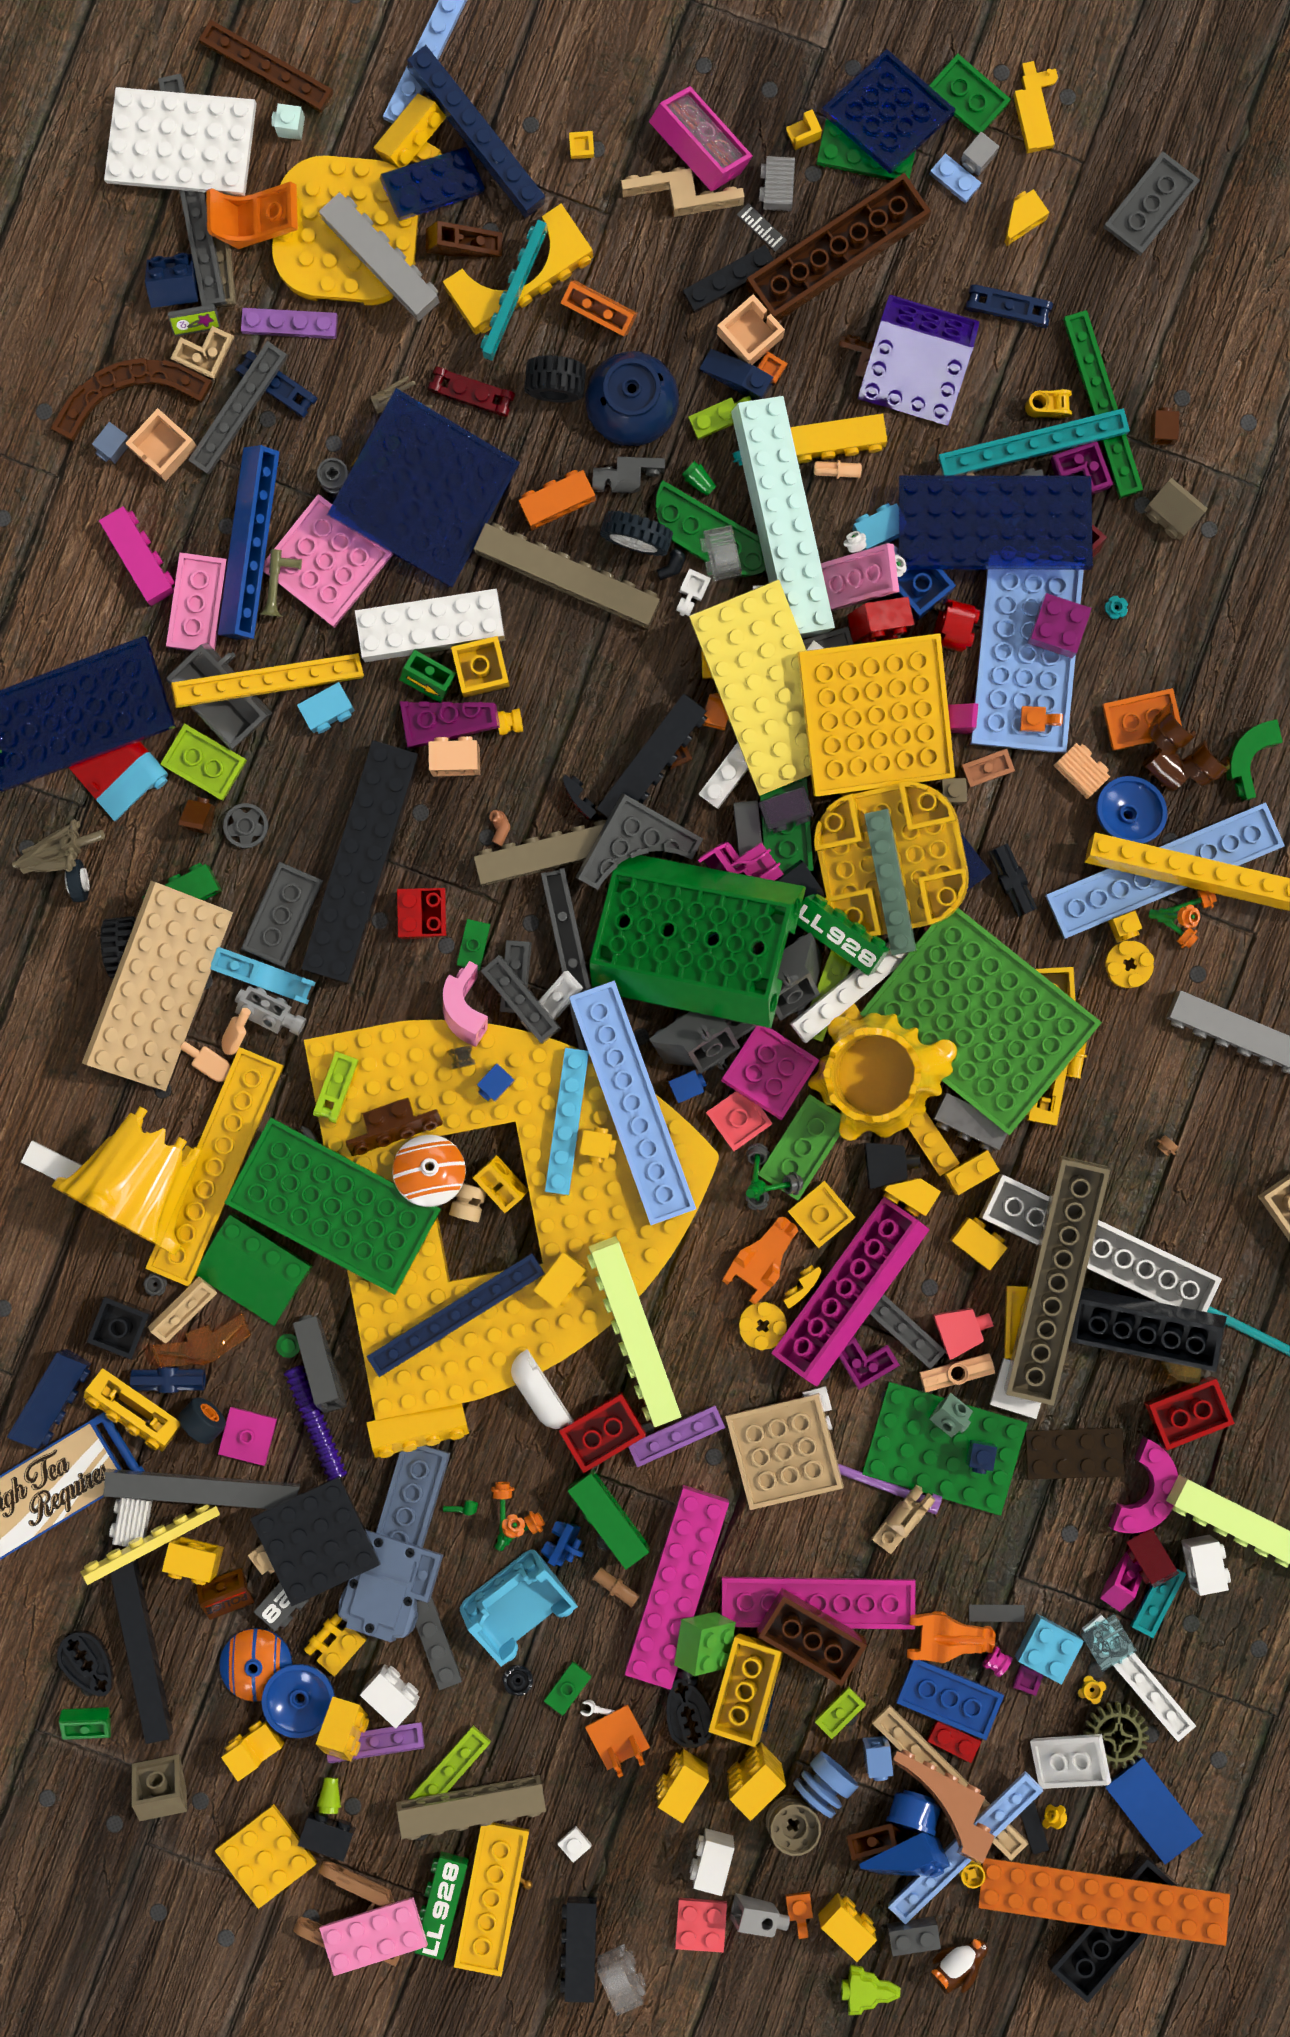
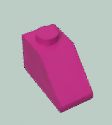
(963, 718)
(1122, 1583)

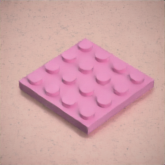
(334, 562)

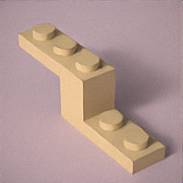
(682, 191)

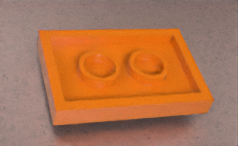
(1130, 718)

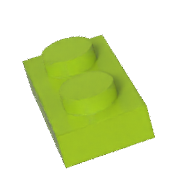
(840, 1712)

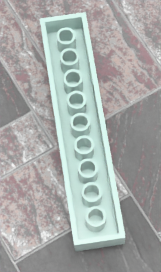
(782, 511)

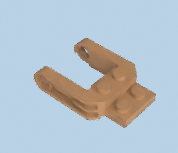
(353, 1883)

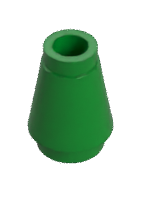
(699, 478)

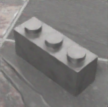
(968, 1122)

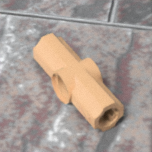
(972, 1369)

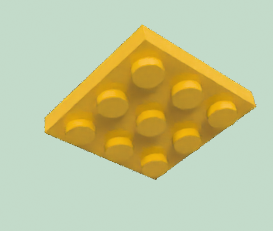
(265, 1856)

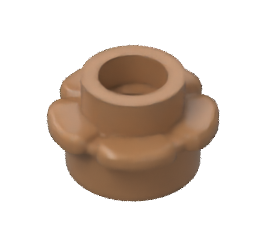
(1167, 1146)

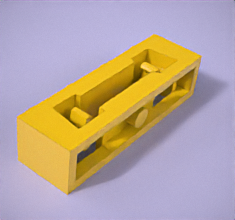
(1041, 1114)
(102, 1392)

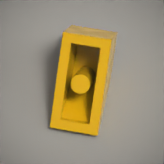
(1025, 215)

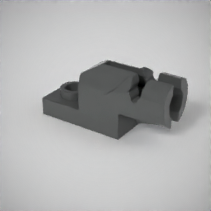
(627, 475)

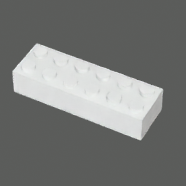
(428, 625)

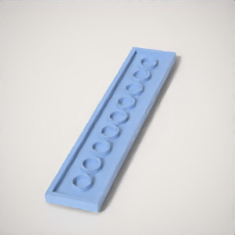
(1118, 892)
(632, 1103)

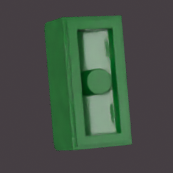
(85, 1723)

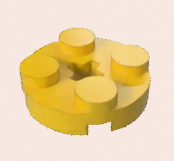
(1116, 968)
(776, 1327)

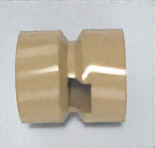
(468, 1203)

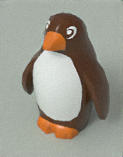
(959, 1966)

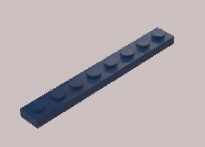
(455, 1315)

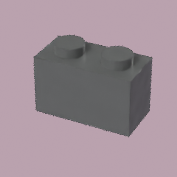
(913, 1937)

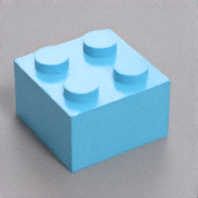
(1049, 1649)

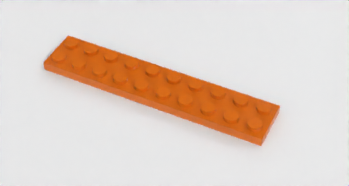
(1105, 1901)

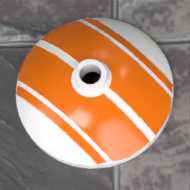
(425, 1186)

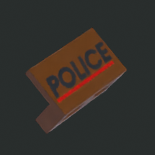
(224, 1594)

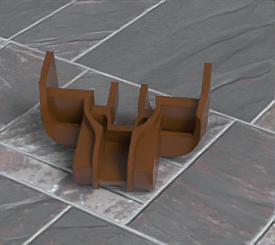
(1169, 766)

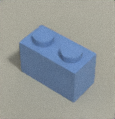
(877, 1757)

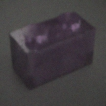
(785, 810)

